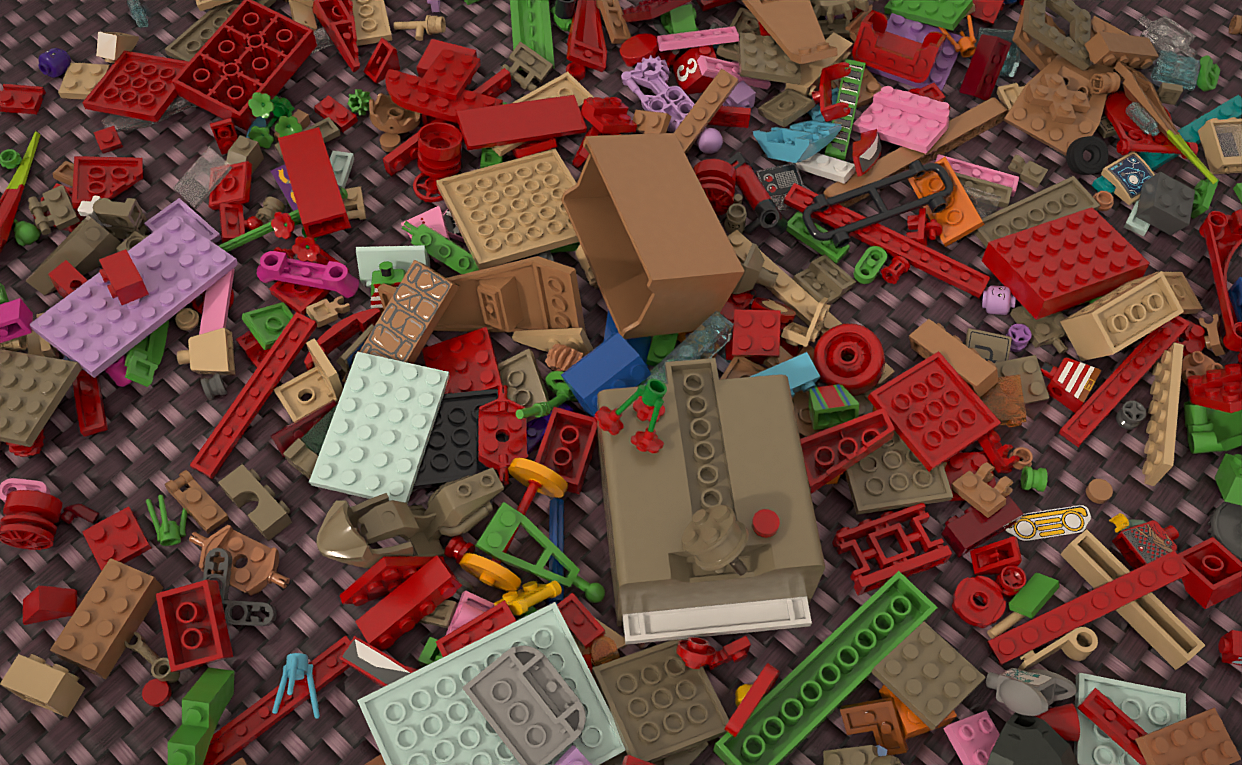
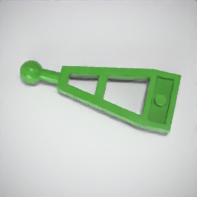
(501, 530)

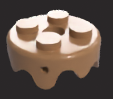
(391, 117)

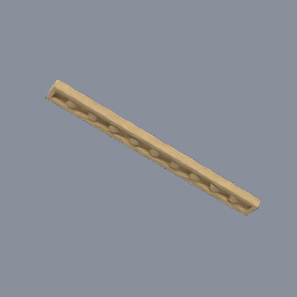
(794, 295)

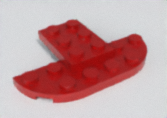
(441, 88)

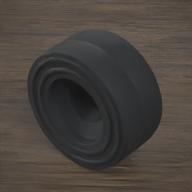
(1098, 152)

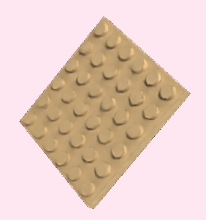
(511, 208)

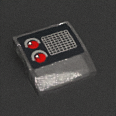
(779, 182)

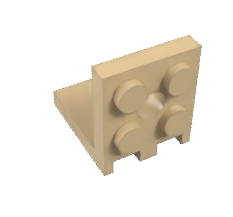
(319, 381)

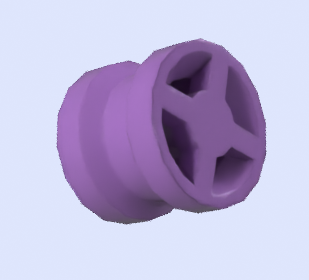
(1020, 337)

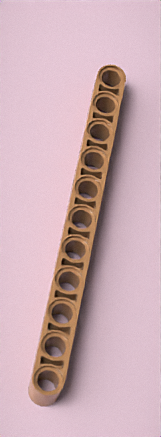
(959, 131)

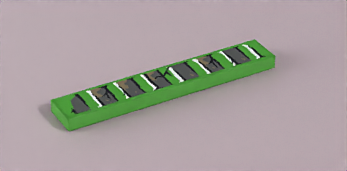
(848, 93)

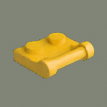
(530, 595)

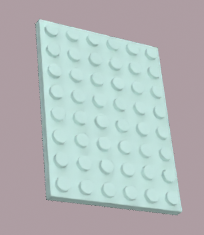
(435, 722)

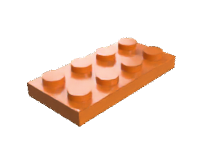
(960, 215)

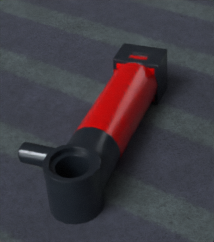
(757, 198)

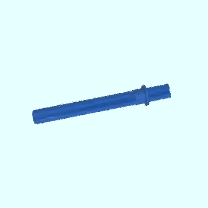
(556, 536)

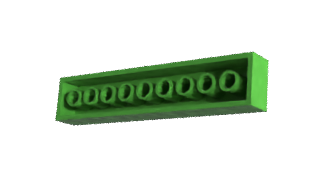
(827, 676)

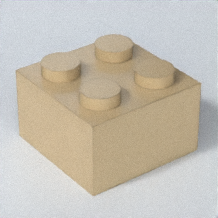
(43, 684)

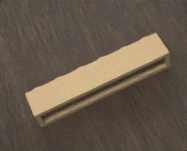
(1145, 614)

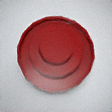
(695, 652)

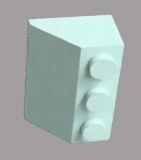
(400, 256)

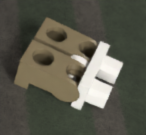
(116, 217)

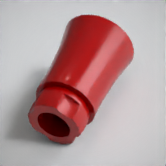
(1064, 721)

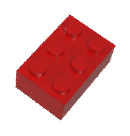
(568, 446)
(194, 625)

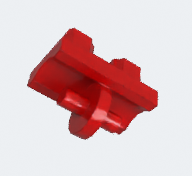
(924, 227)

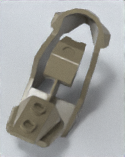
(450, 512)

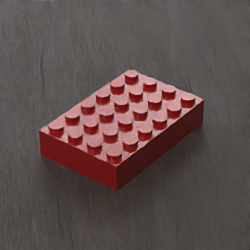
(245, 55)
(1064, 262)

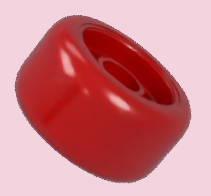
(861, 372)

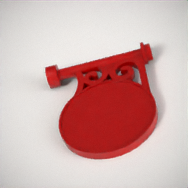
(1115, 112)

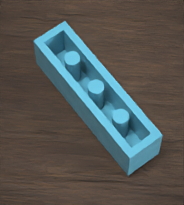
(799, 370)

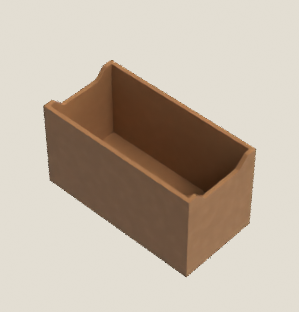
(650, 235)

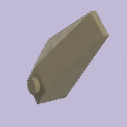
(81, 249)

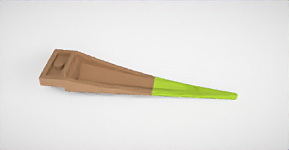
(1141, 90)

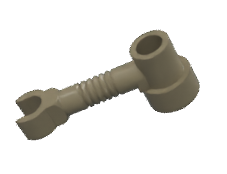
(160, 666)

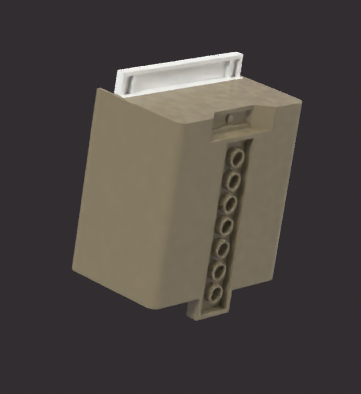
(725, 447)

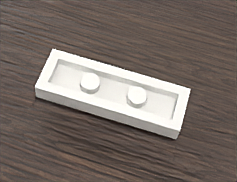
(828, 167)

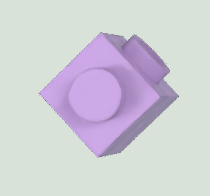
(741, 96)

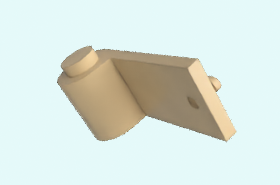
(303, 13)
(1076, 645)

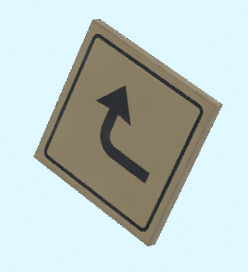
(989, 345)

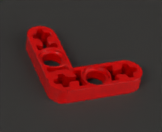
(762, 685)

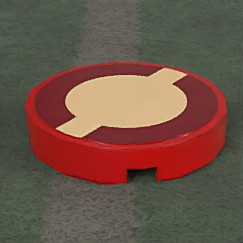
(787, 313)

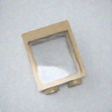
(1222, 145)

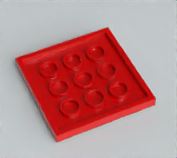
(136, 87)
(934, 410)

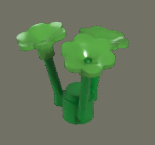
(262, 106)

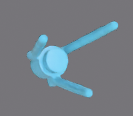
(295, 669)

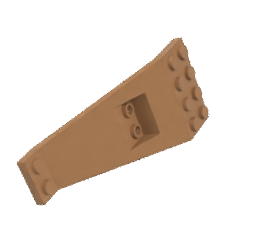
(793, 28)
(1037, 119)
(511, 298)

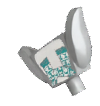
(1030, 690)

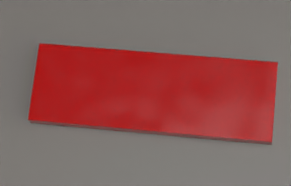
(520, 122)

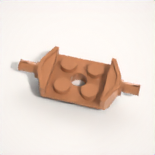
(261, 563)

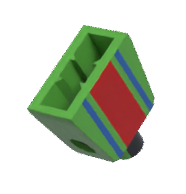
(831, 406)

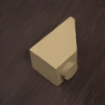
(112, 44)

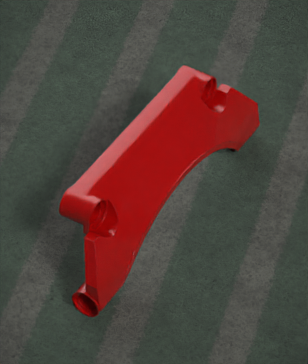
(1223, 238)

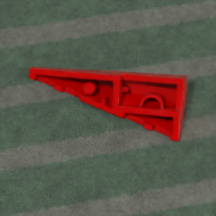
(339, 24)

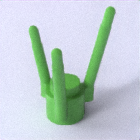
(169, 532)

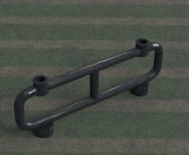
(840, 235)

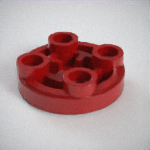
(639, 47)

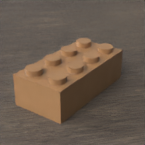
(107, 618)

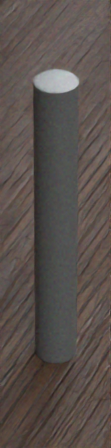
(662, 31)

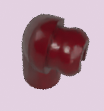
(76, 511)

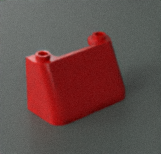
(893, 52)

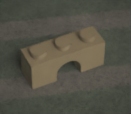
(244, 487)

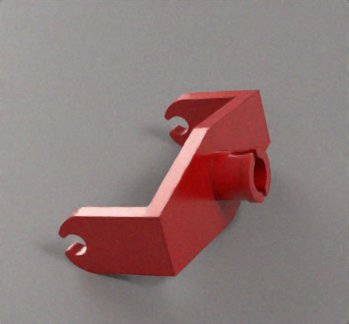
(824, 94)

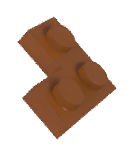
(879, 717)

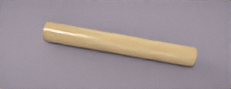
(1005, 624)

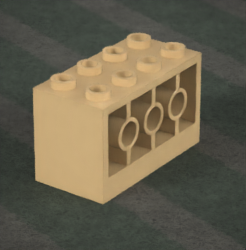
(1122, 316)

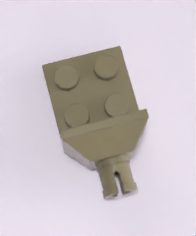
(755, 272)

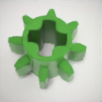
(359, 102)

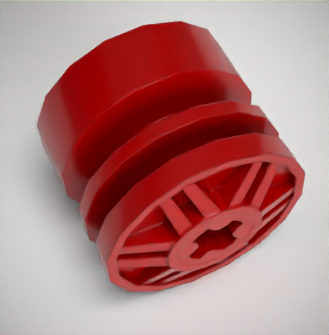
(439, 150)
(718, 183)
(30, 519)

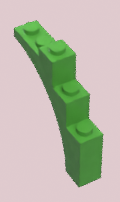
(200, 715)

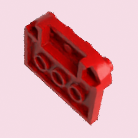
(1217, 388)

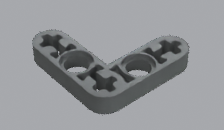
(225, 579)

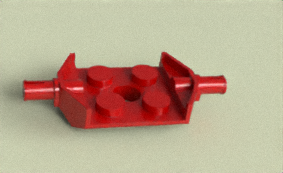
(499, 418)

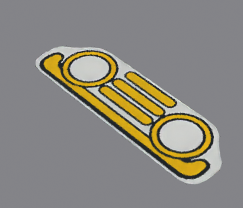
(1051, 523)

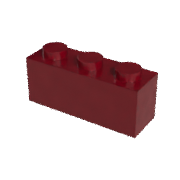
(975, 528)

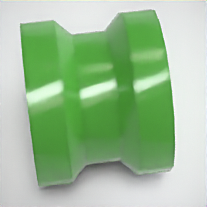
(1034, 478)

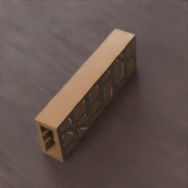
(410, 315)

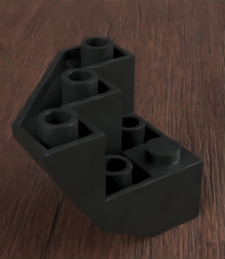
(1030, 742)

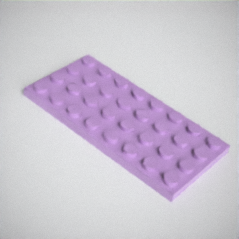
(99, 330)

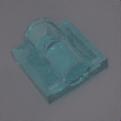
(1176, 69)

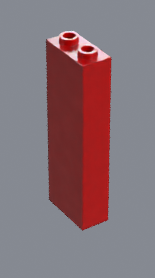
(313, 183)

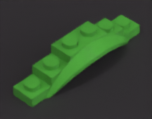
(146, 356)

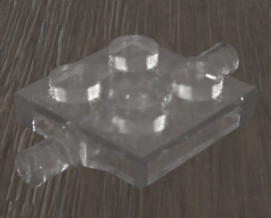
(1168, 36)

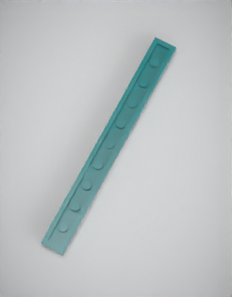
(1189, 133)

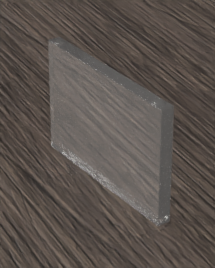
(202, 177)

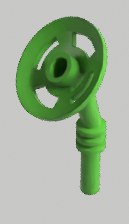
(544, 408)

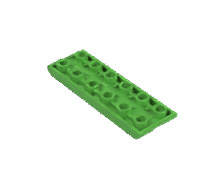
(532, 26)

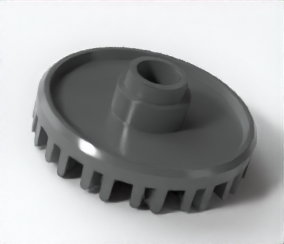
(1227, 527)

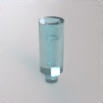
(1142, 119)

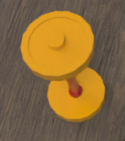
(537, 479)

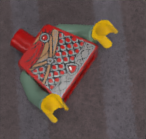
(1142, 540)

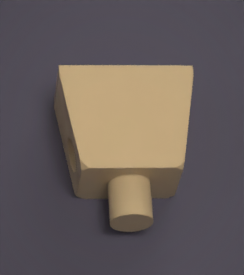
(210, 353)

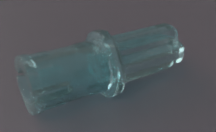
(138, 13)

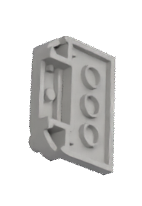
(528, 705)

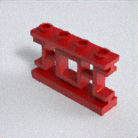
(885, 526)

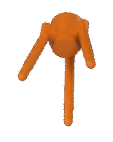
(965, 45)

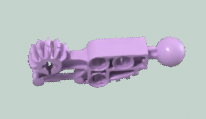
(654, 75)

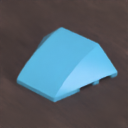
(798, 141)

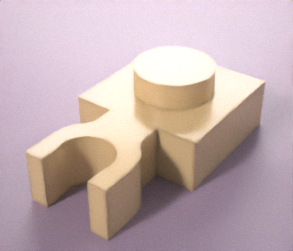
(326, 312)

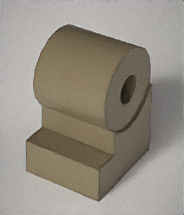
(301, 457)

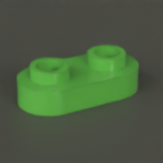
(869, 266)

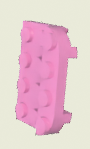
(905, 119)

